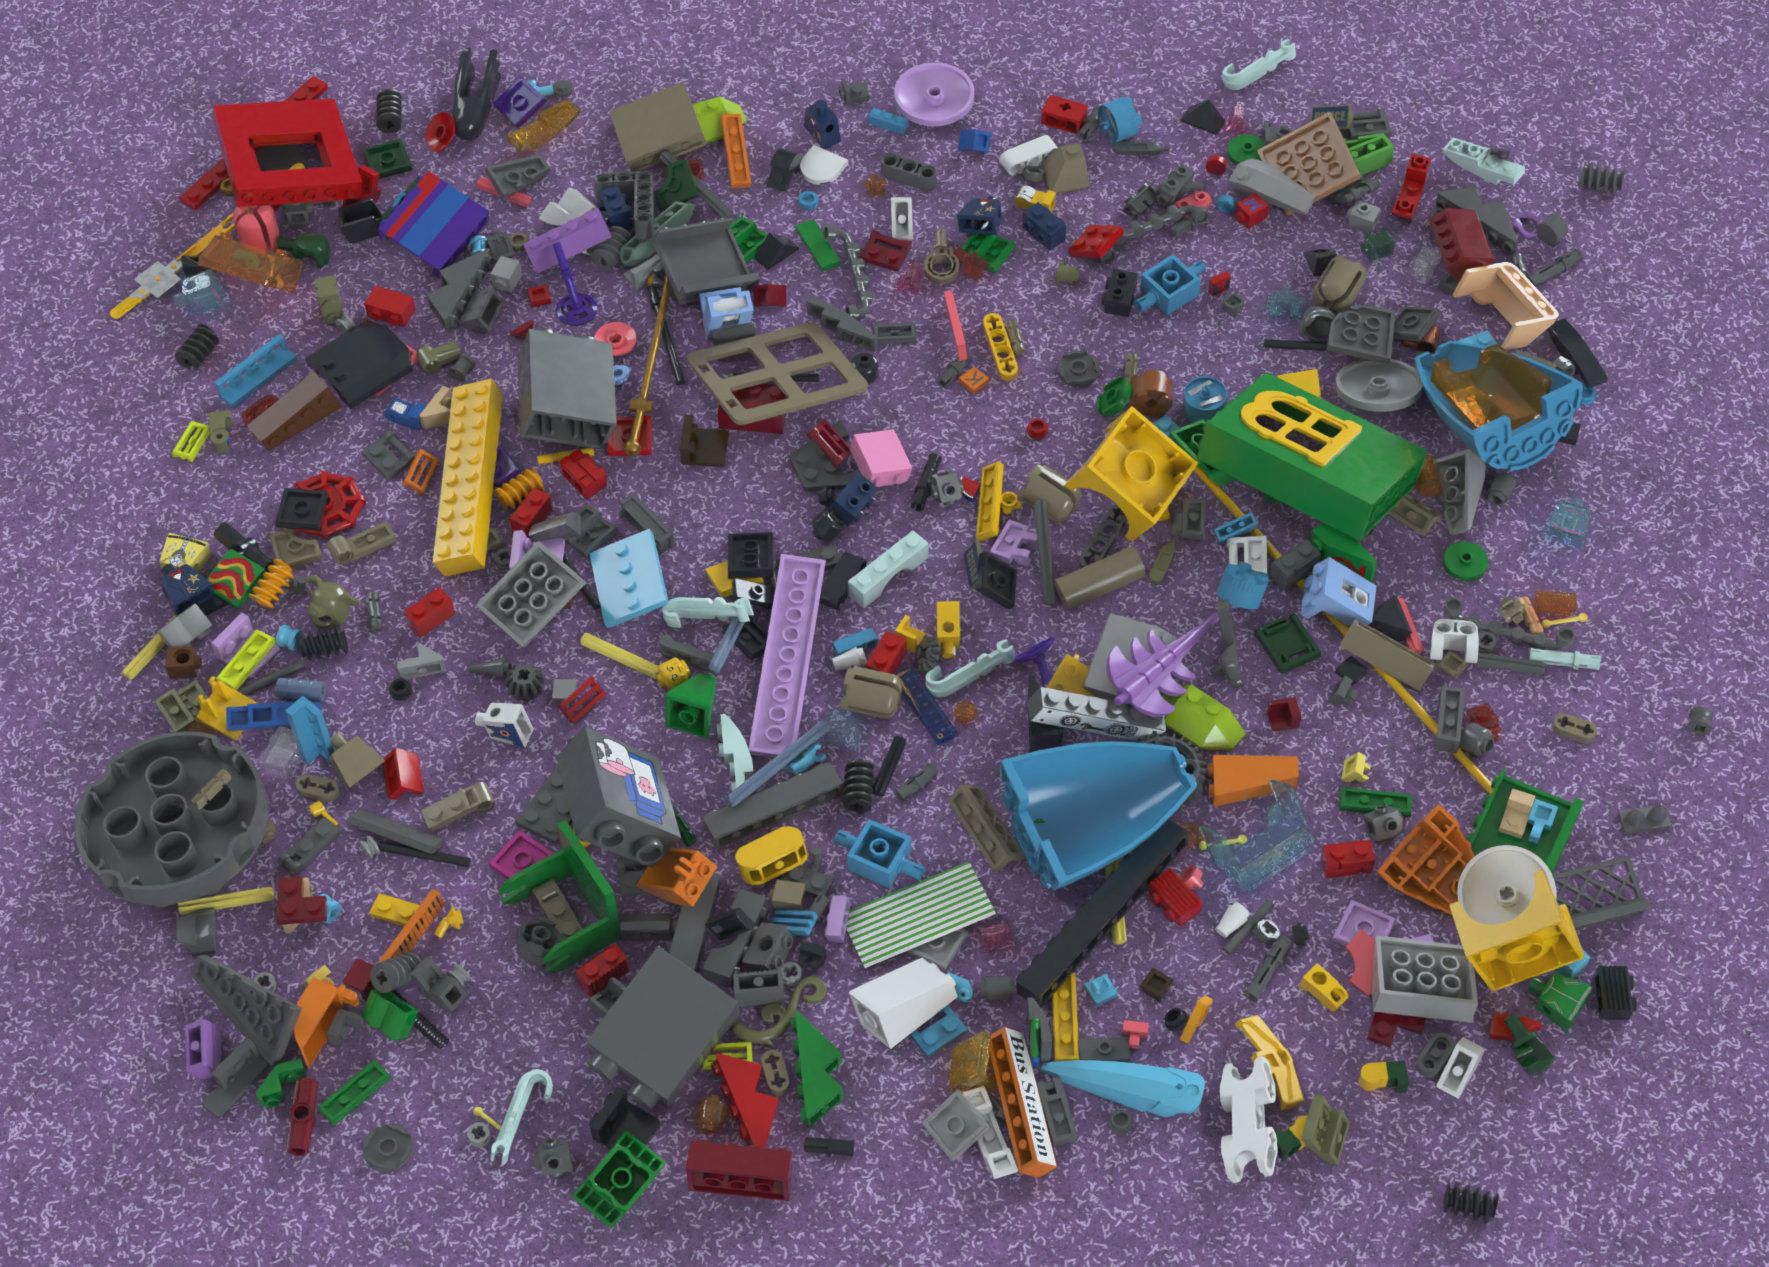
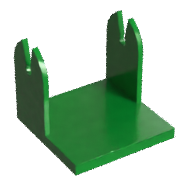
(576, 863)

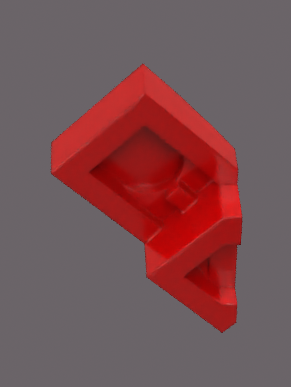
(1500, 1031)

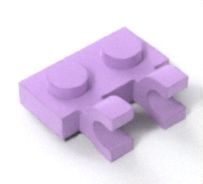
(1009, 543)

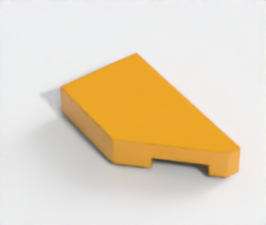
(1196, 1018)

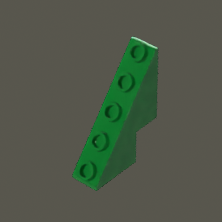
(816, 1062)

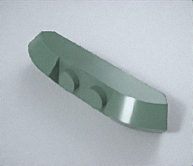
(639, 250)

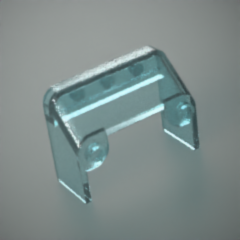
(1269, 851)

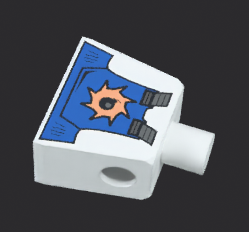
(506, 723)

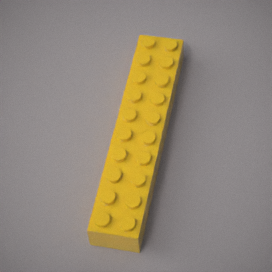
(468, 478)

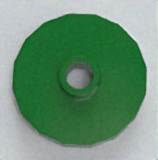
(1244, 148)
(1115, 397)
(1463, 569)

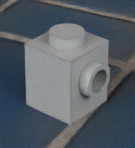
(1363, 217)
(506, 274)

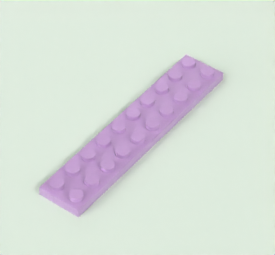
(787, 655)

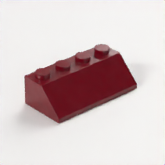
(1461, 240)
(739, 1170)

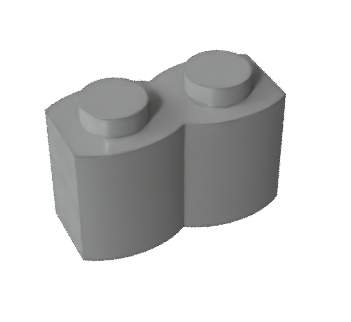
(185, 628)

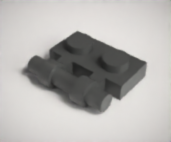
(1354, 191)

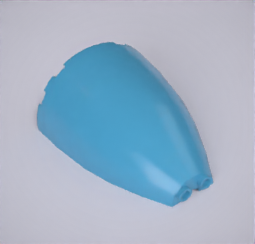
(1495, 440)
(1094, 803)

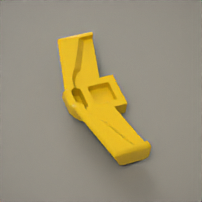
(1278, 1057)

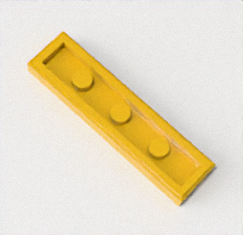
(989, 501)
(1065, 1021)

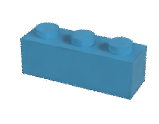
(888, 121)
(1236, 528)
(865, 639)

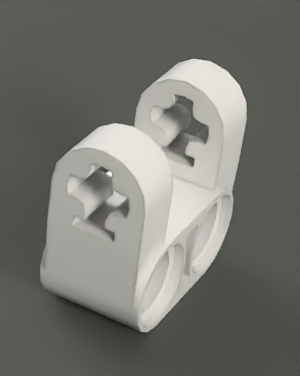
(1456, 636)

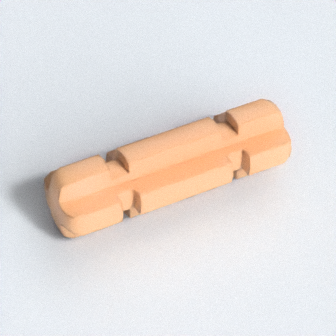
(1531, 619)

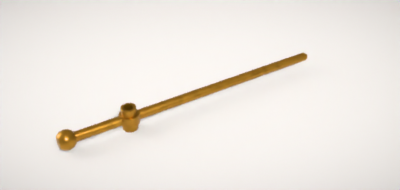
(641, 405)

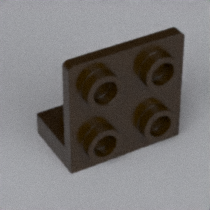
(702, 446)

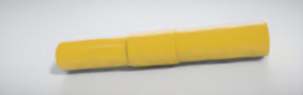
(555, 457)

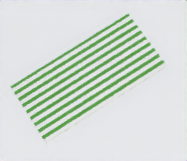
(918, 914)

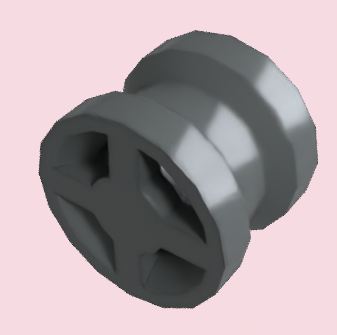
(1700, 720)

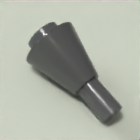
(494, 667)

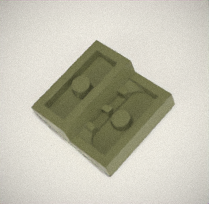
(182, 706)
(1325, 1130)

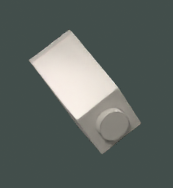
(901, 218)
(1460, 1067)

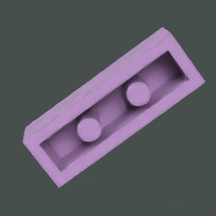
(837, 919)

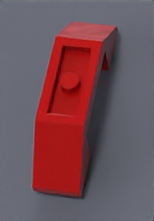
(1413, 186)

